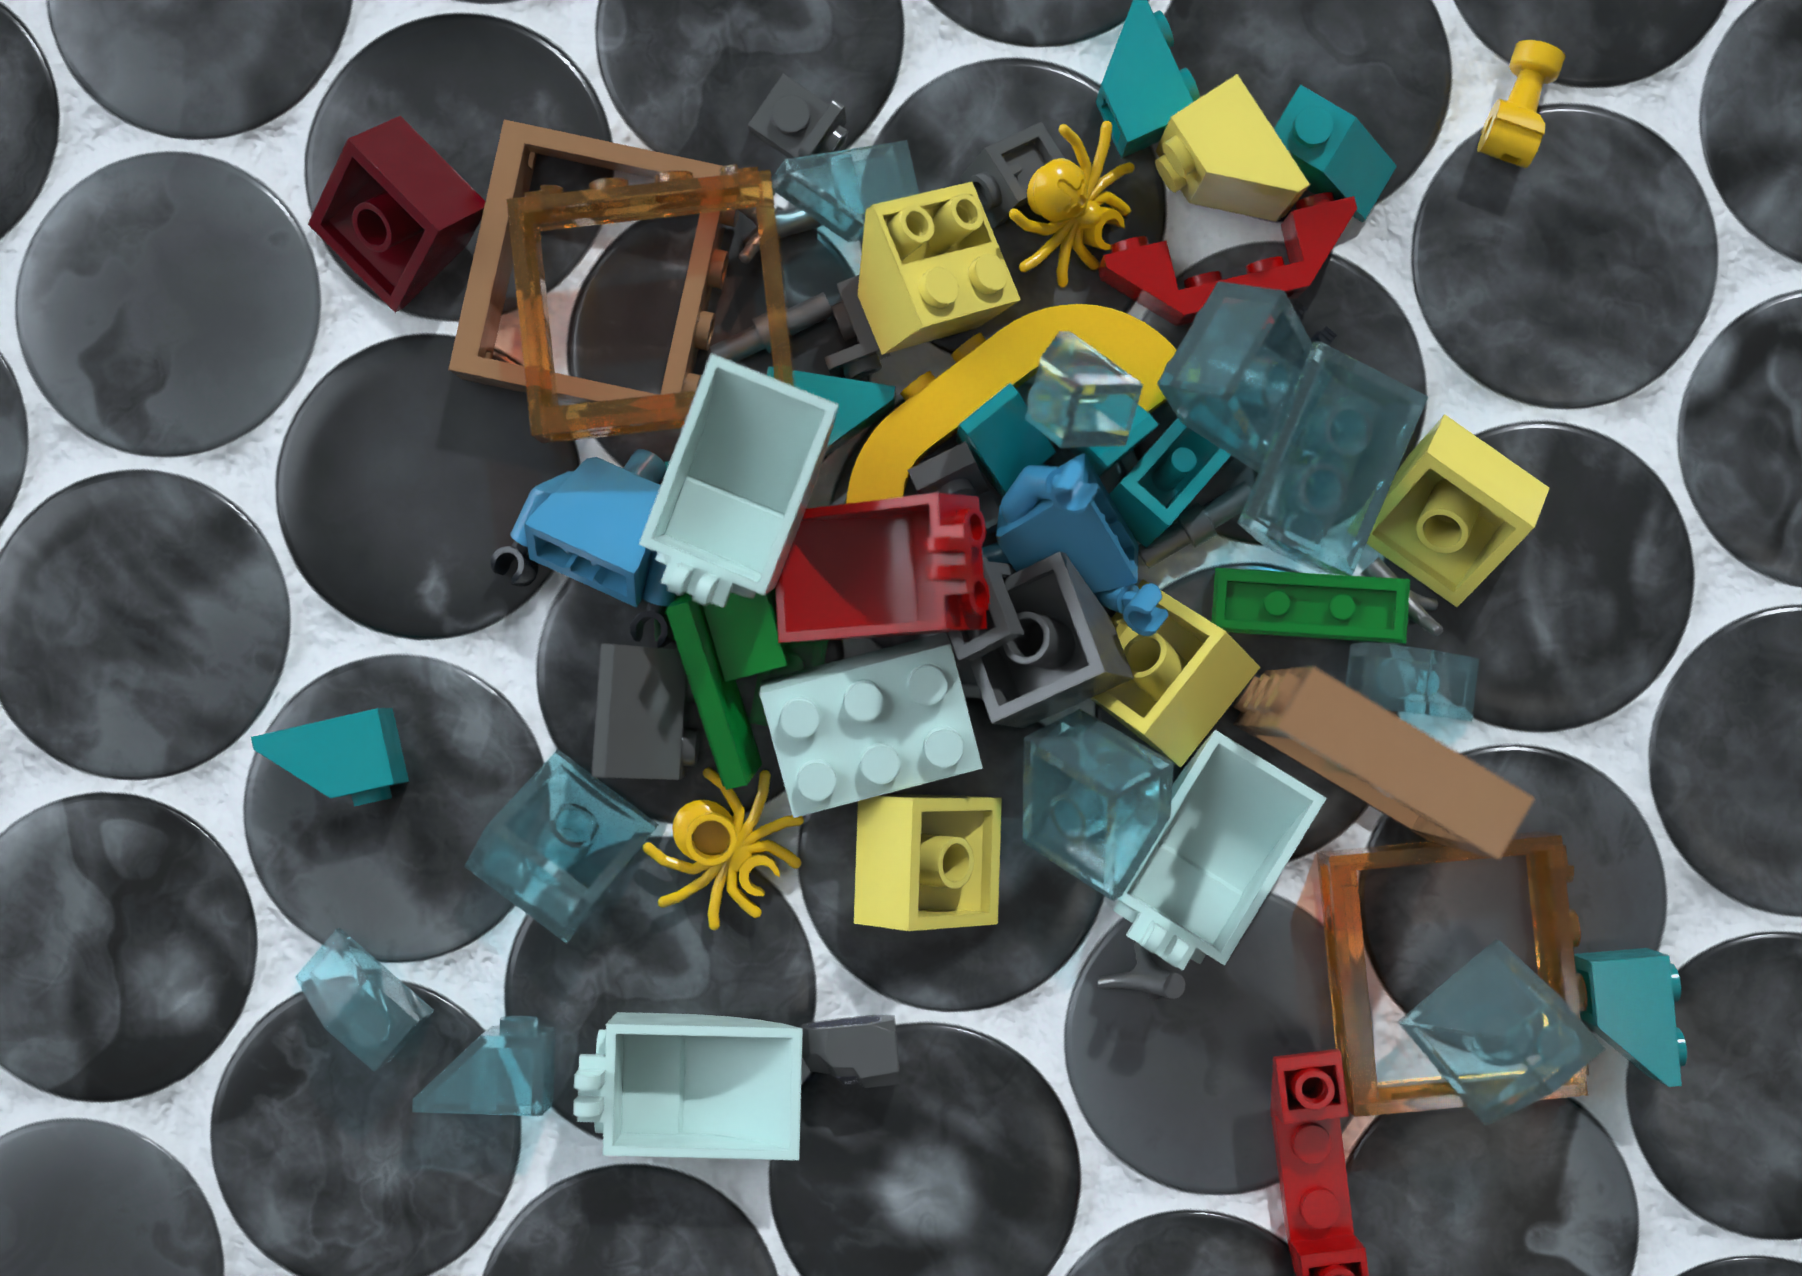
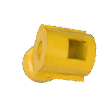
(1513, 126)

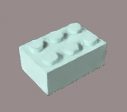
(870, 724)

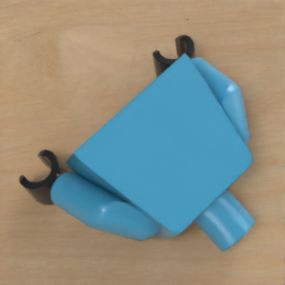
(591, 531)

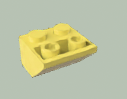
(931, 268)

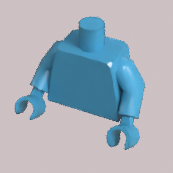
(1074, 514)

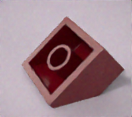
(395, 211)

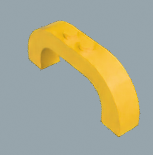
(984, 368)

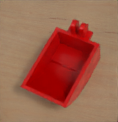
(885, 570)

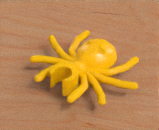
(1072, 201)
(724, 847)

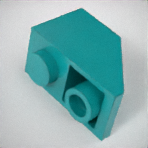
(1143, 81)
(1634, 1008)

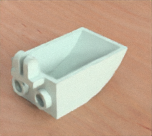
(737, 483)
(1218, 853)
(693, 1087)

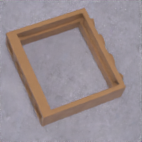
(494, 262)
(1382, 760)

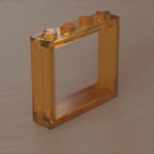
(615, 202)
(1555, 936)

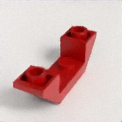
(1148, 276)
(1311, 1165)

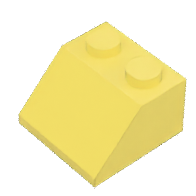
(1229, 156)
(1455, 511)
(1180, 681)
(927, 861)

